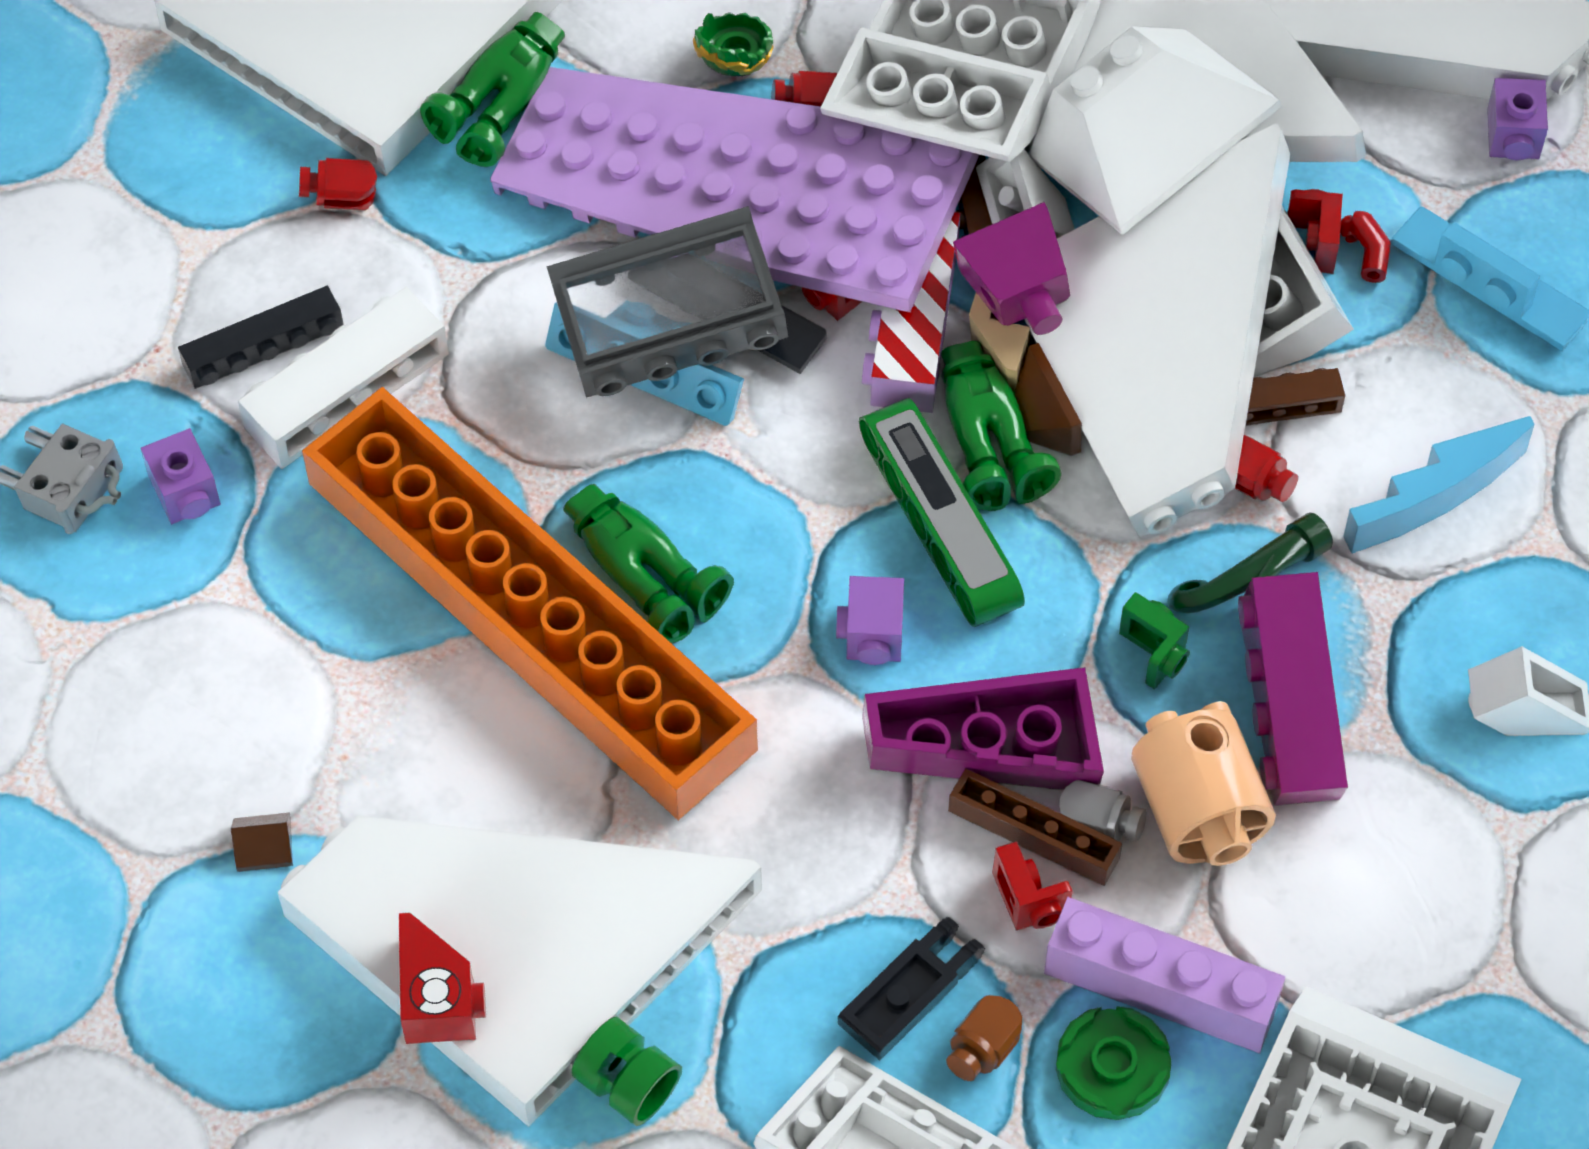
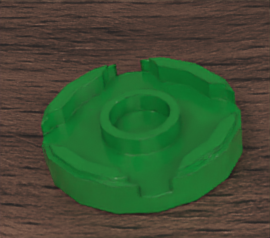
(1113, 1062)

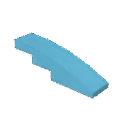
(1452, 475)

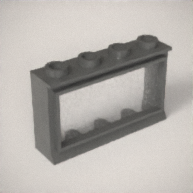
(668, 302)

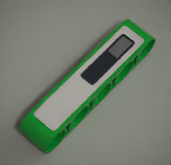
(941, 512)

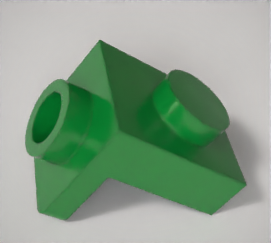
(1157, 632)

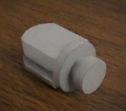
(1103, 810)

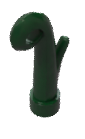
(1302, 540)

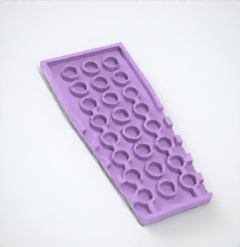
(827, 196)

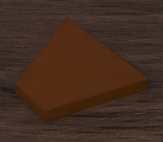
(1046, 407)

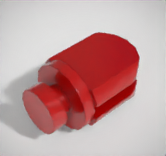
(803, 88)
(340, 183)
(1264, 472)

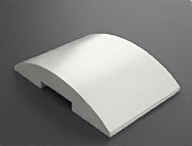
(961, 70)

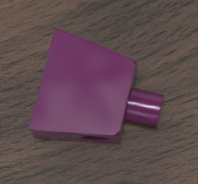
(1017, 269)

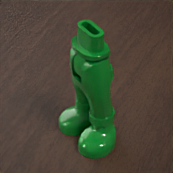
(514, 67)
(983, 401)
(625, 540)

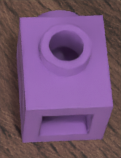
(1517, 118)
(180, 476)
(872, 619)

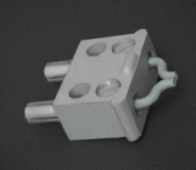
(66, 476)

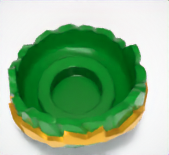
(733, 43)

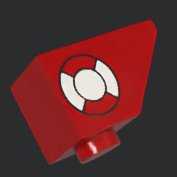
(435, 987)

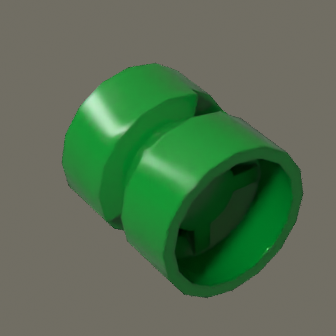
(620, 1066)

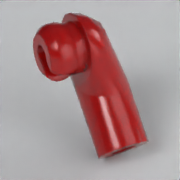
(1373, 239)

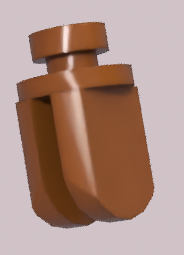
(985, 1037)

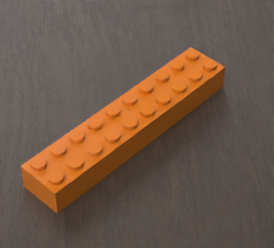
(532, 603)

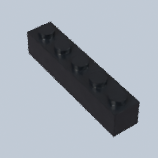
(261, 337)

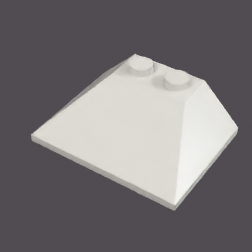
(1145, 121)
(865, 1108)

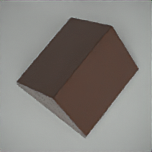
(262, 842)

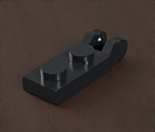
(907, 990)

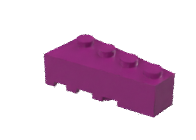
(1292, 689)
(1003, 728)

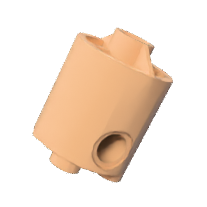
(1202, 785)

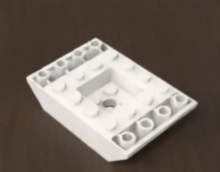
(1369, 1085)

